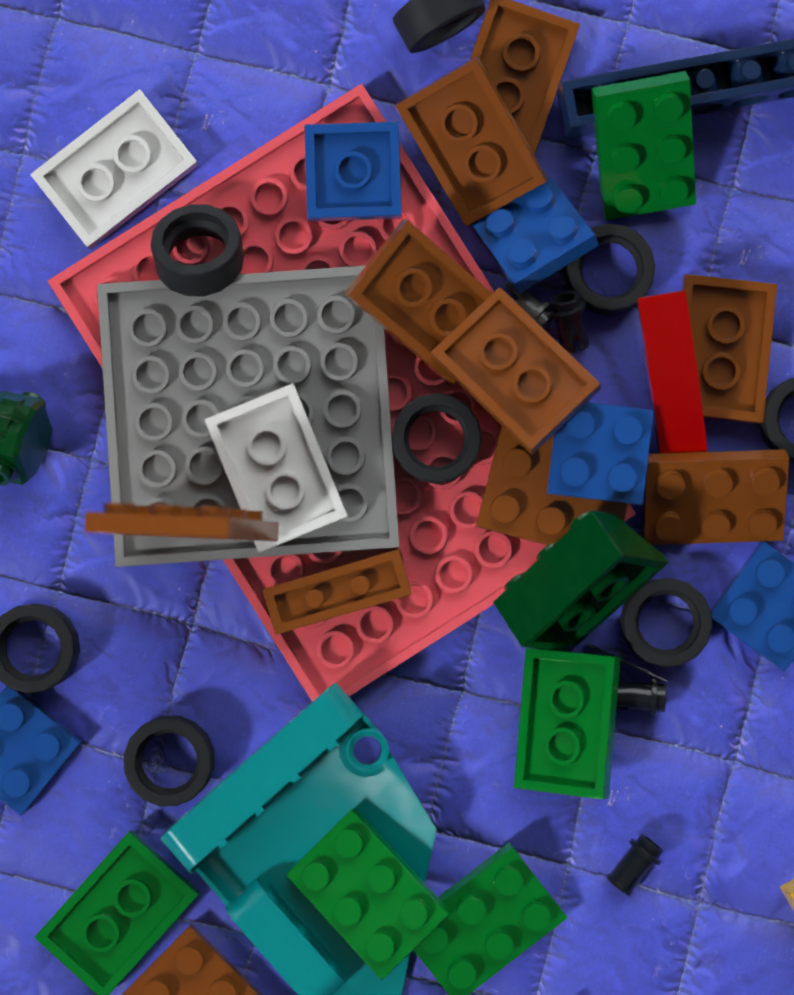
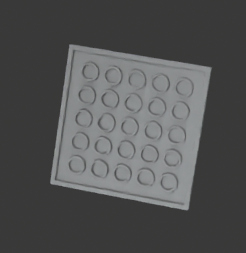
(192, 357)

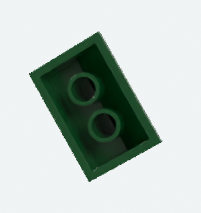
(578, 582)

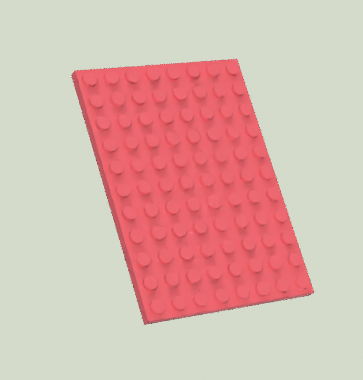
(447, 560)

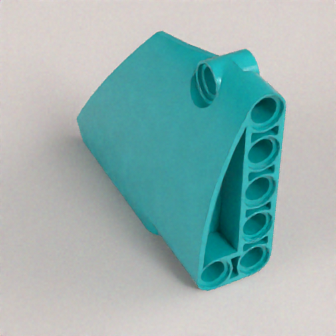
(274, 813)

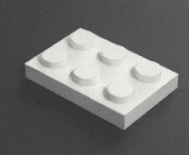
(114, 169)
(276, 464)

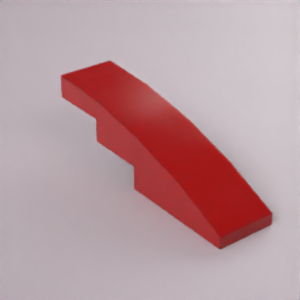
(672, 373)

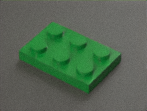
(644, 145)
(567, 723)
(368, 893)
(117, 914)
(493, 920)

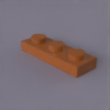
(337, 591)

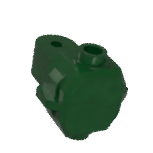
(23, 436)

